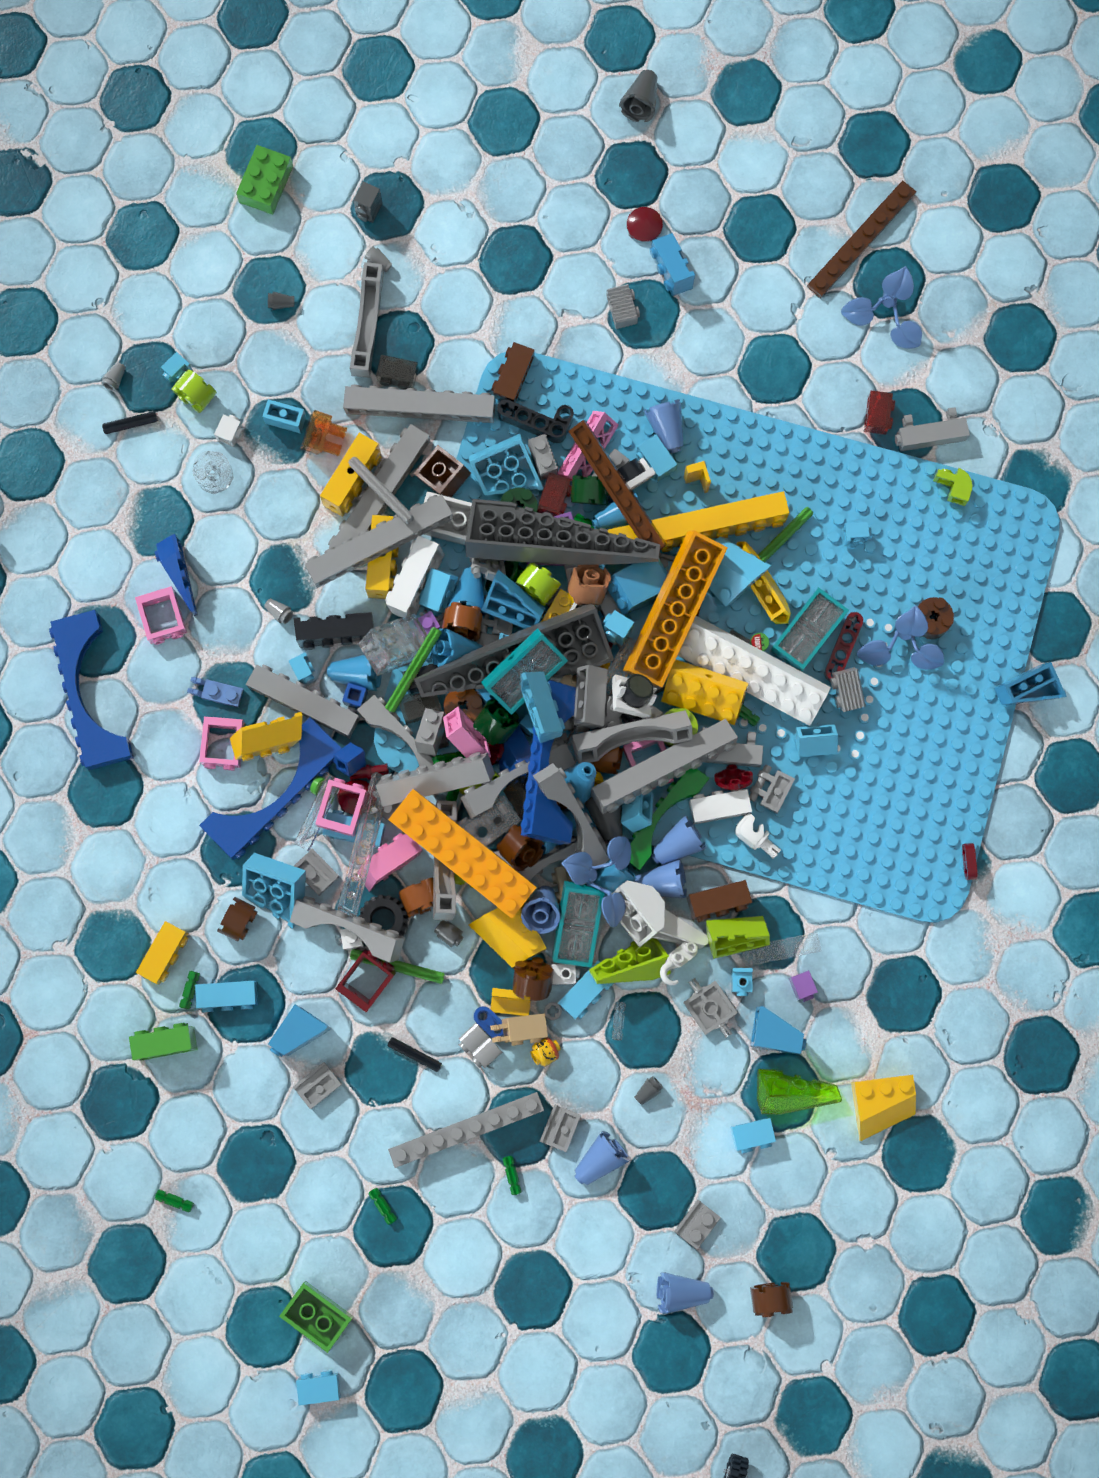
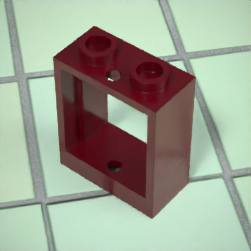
(354, 995)

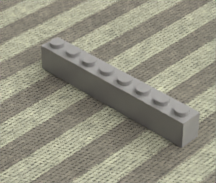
(419, 404)
(391, 475)
(378, 541)
(663, 767)
(465, 1130)

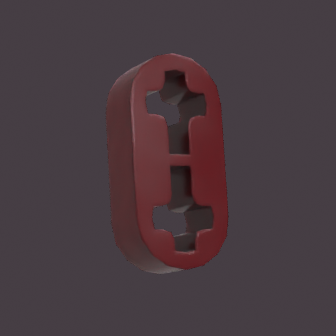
(969, 861)

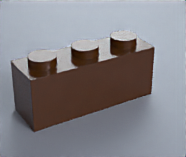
(513, 372)

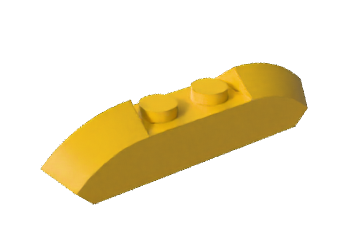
(769, 593)

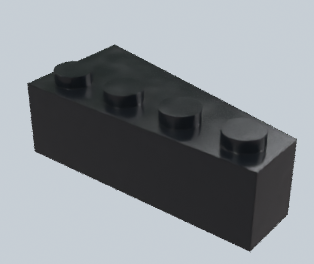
(332, 630)

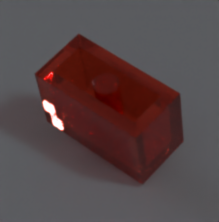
(878, 412)
(554, 495)

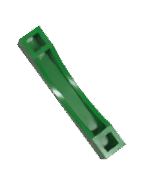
(686, 787)

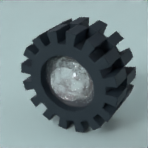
(736, 1467)

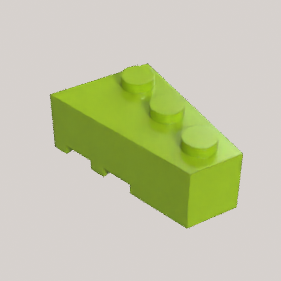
(736, 935)

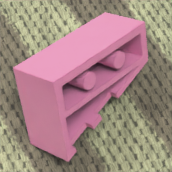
(391, 858)

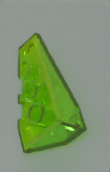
(788, 1094)

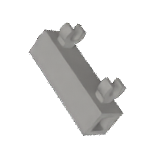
(932, 434)
(742, 754)

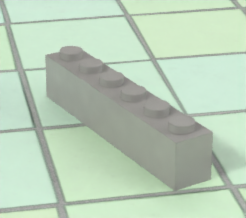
(299, 699)
(436, 779)

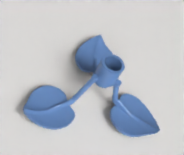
(895, 285)
(908, 626)
(581, 871)

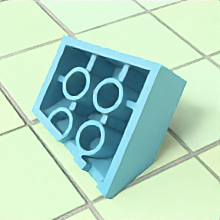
(505, 467)
(736, 573)
(541, 706)
(273, 885)

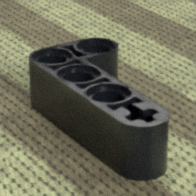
(534, 417)

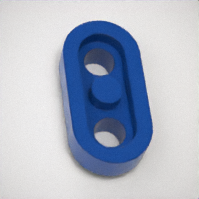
(492, 1019)

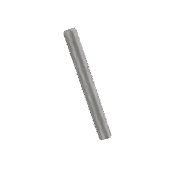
(381, 490)

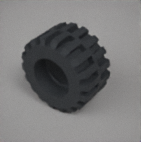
(389, 903)

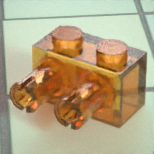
(316, 431)

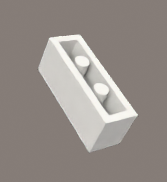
(719, 806)

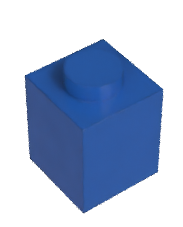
(354, 696)
(350, 759)

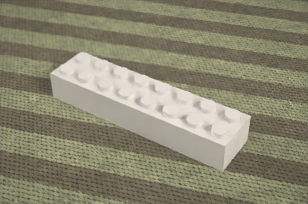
(767, 676)

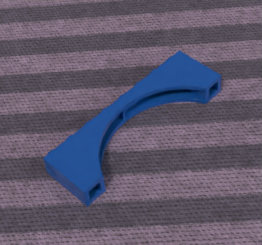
(72, 639)
(542, 815)
(240, 831)

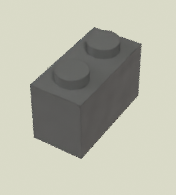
(367, 202)

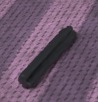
(130, 422)
(414, 1054)

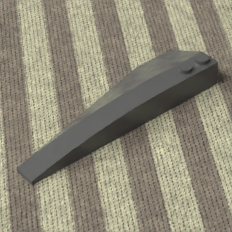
(518, 534)
(574, 633)

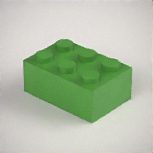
(264, 179)
(162, 1042)
(316, 1316)

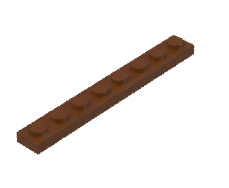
(861, 239)
(615, 484)

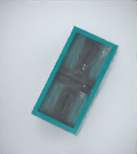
(809, 630)
(532, 655)
(578, 925)

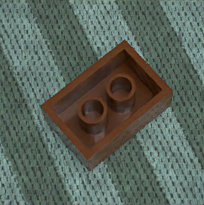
(719, 901)

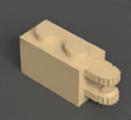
(522, 1028)

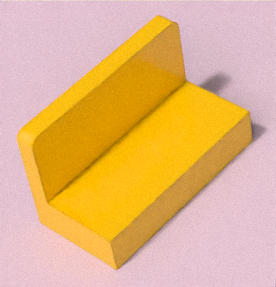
(698, 472)
(507, 1002)

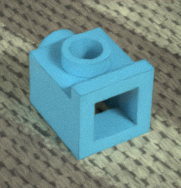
(175, 367)
(856, 533)
(302, 669)
(736, 975)

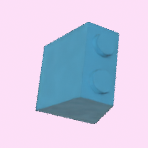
(637, 585)
(296, 1032)
(775, 1034)

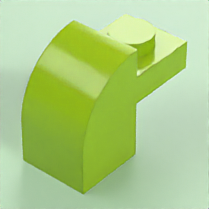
(959, 482)

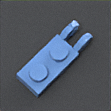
(217, 692)

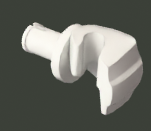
(755, 840)

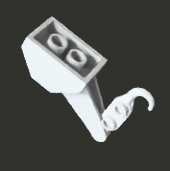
(647, 919)

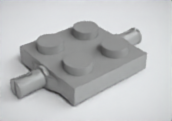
(710, 1007)

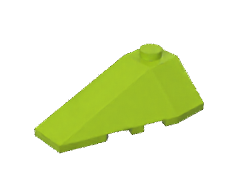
(632, 964)

